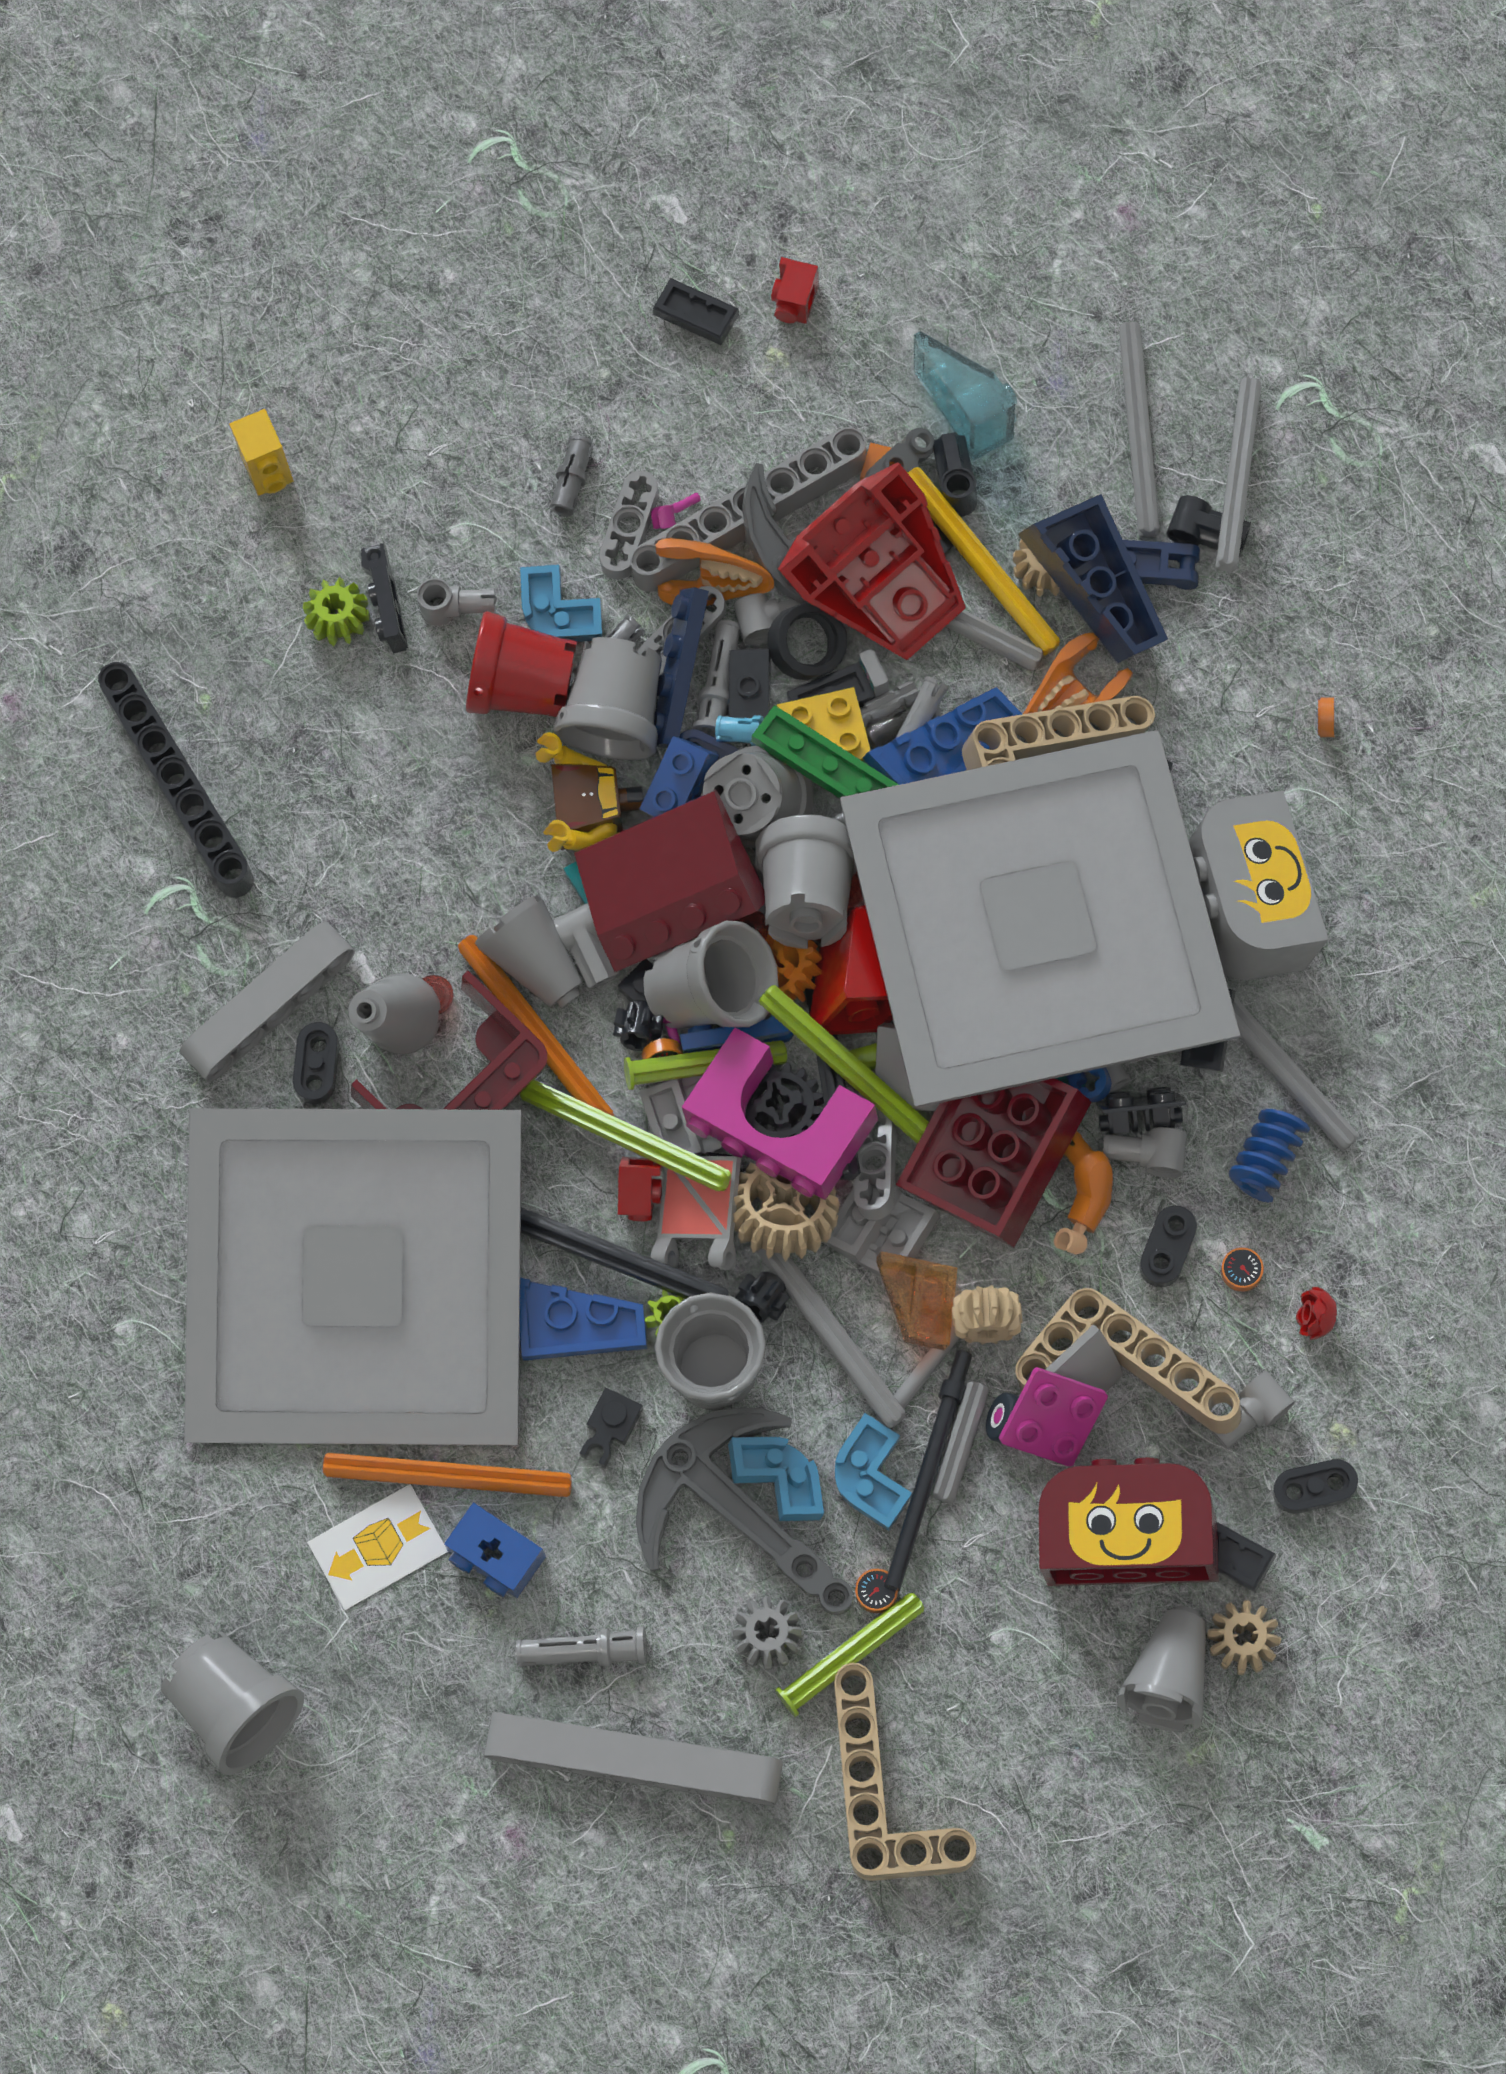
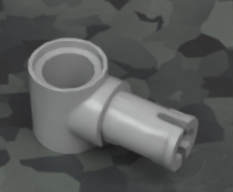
(455, 602)
(756, 615)
(1159, 1152)
(1261, 1403)

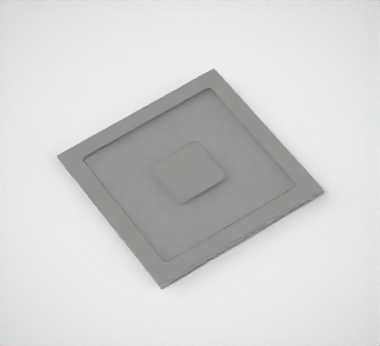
(1038, 919)
(353, 1276)

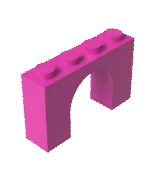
(808, 1159)

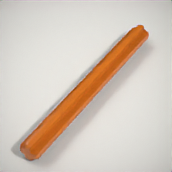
(513, 1000)
(447, 1474)

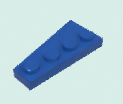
(938, 744)

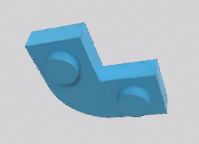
(549, 614)
(777, 1462)
(859, 1474)

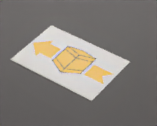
(377, 1547)

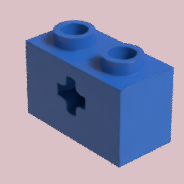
(678, 776)
(483, 1530)

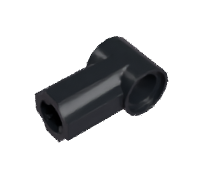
(955, 472)
(1198, 524)

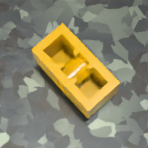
(261, 452)

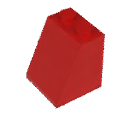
(851, 987)

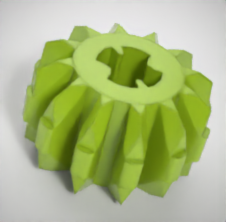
(340, 624)

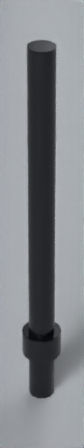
(951, 1395)

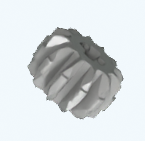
(763, 1619)

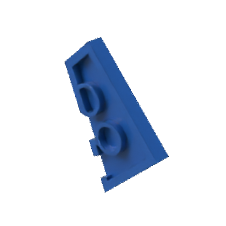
(575, 1323)

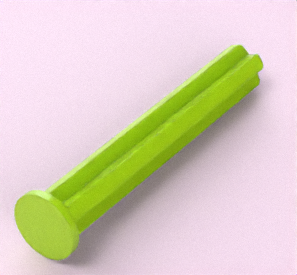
(683, 1065)
(850, 1652)

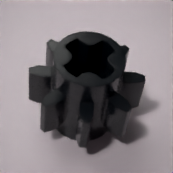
(637, 1025)
(763, 1295)

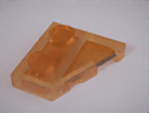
(920, 1297)

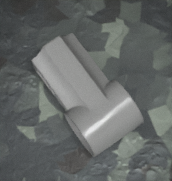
(580, 938)

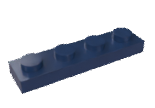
(680, 655)

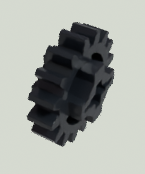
(795, 1105)

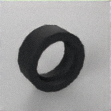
(780, 652)

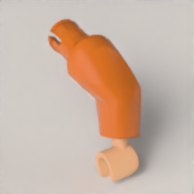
(1094, 1193)

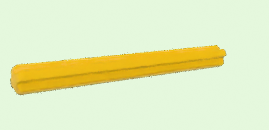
(986, 566)

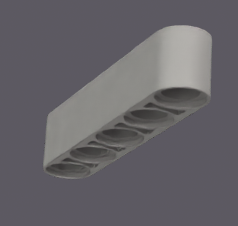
(267, 1001)

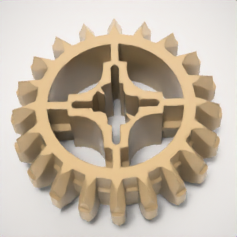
(781, 1221)

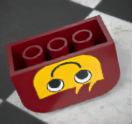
(1127, 1525)

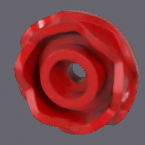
(1317, 1313)

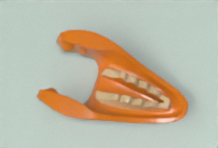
(718, 568)
(1063, 689)

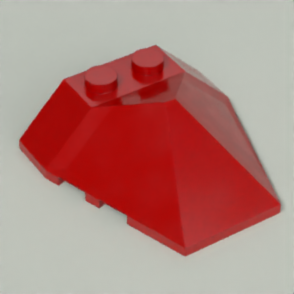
(878, 564)

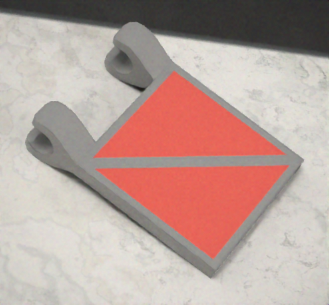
(698, 1213)

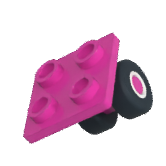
(1048, 1416)

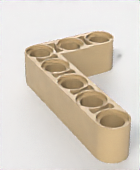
(1041, 738)
(1131, 1356)
(872, 1793)

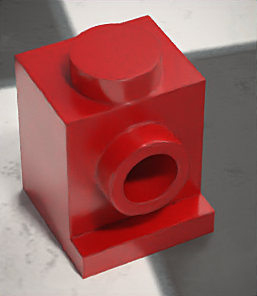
(795, 290)
(638, 1188)

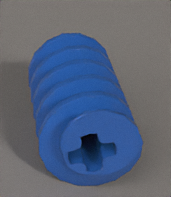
(1265, 1151)

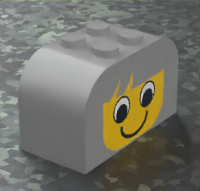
(1257, 887)

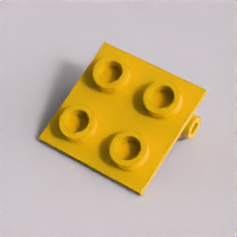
(834, 717)

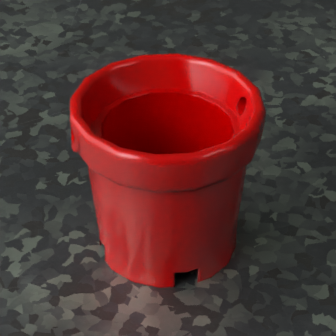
(518, 669)

